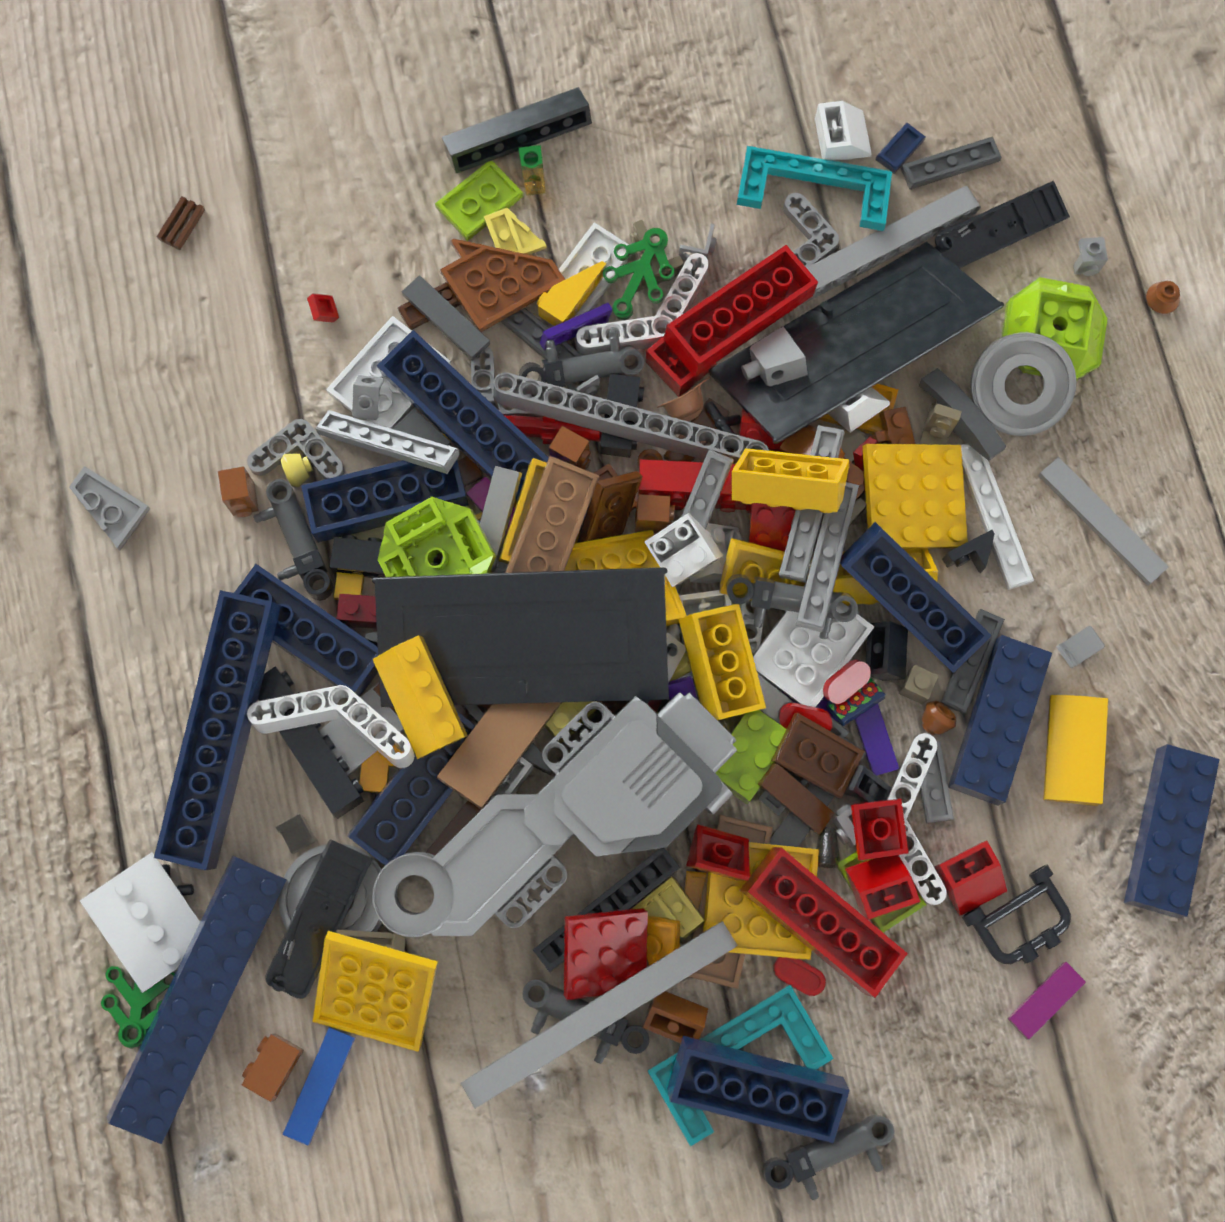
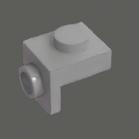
(1092, 256)
(845, 826)

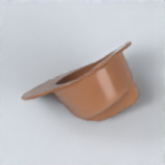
(686, 406)

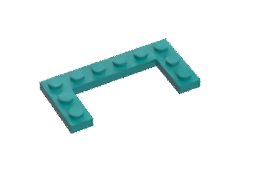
(872, 181)
(777, 1009)

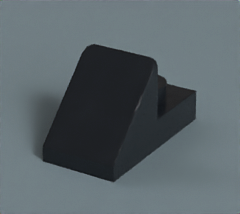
(977, 549)
(867, 786)

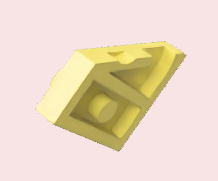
(512, 234)
(672, 903)

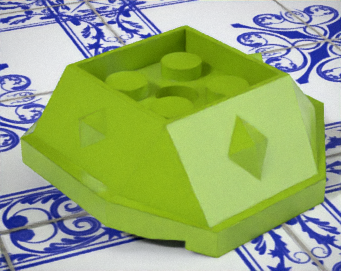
(1065, 305)
(431, 529)

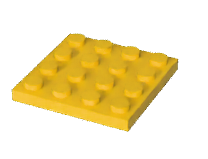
(916, 493)
(624, 553)
(748, 923)
(374, 991)

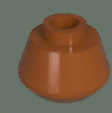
(1163, 297)
(938, 718)

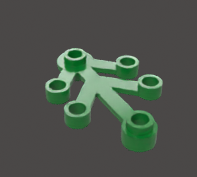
(640, 269)
(137, 1001)

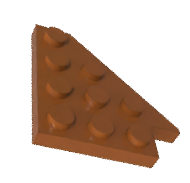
(497, 281)

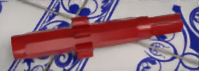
(547, 428)

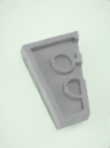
(109, 505)

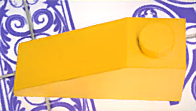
(569, 296)

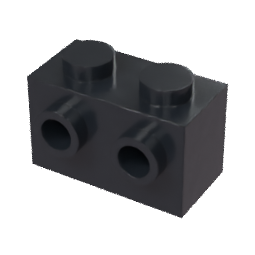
(887, 651)

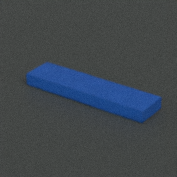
(319, 1086)

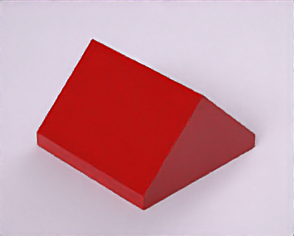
(879, 829)
(720, 853)

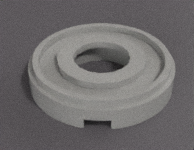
(1000, 359)
(362, 913)

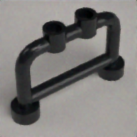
(1026, 951)

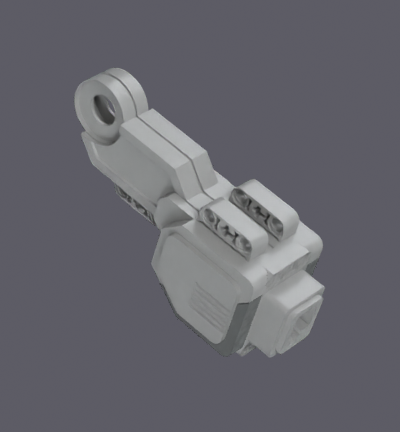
(617, 791)

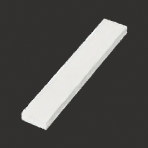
(996, 518)

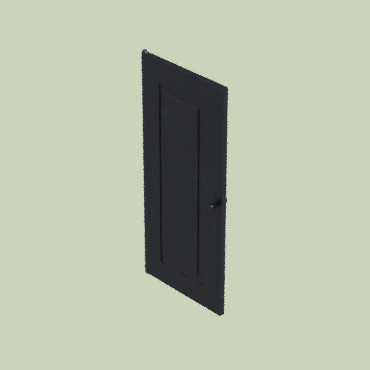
(862, 339)
(533, 633)

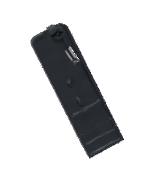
(1002, 225)
(318, 911)

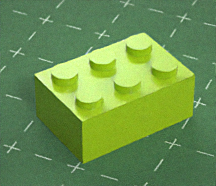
(756, 744)

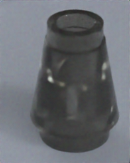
(828, 849)

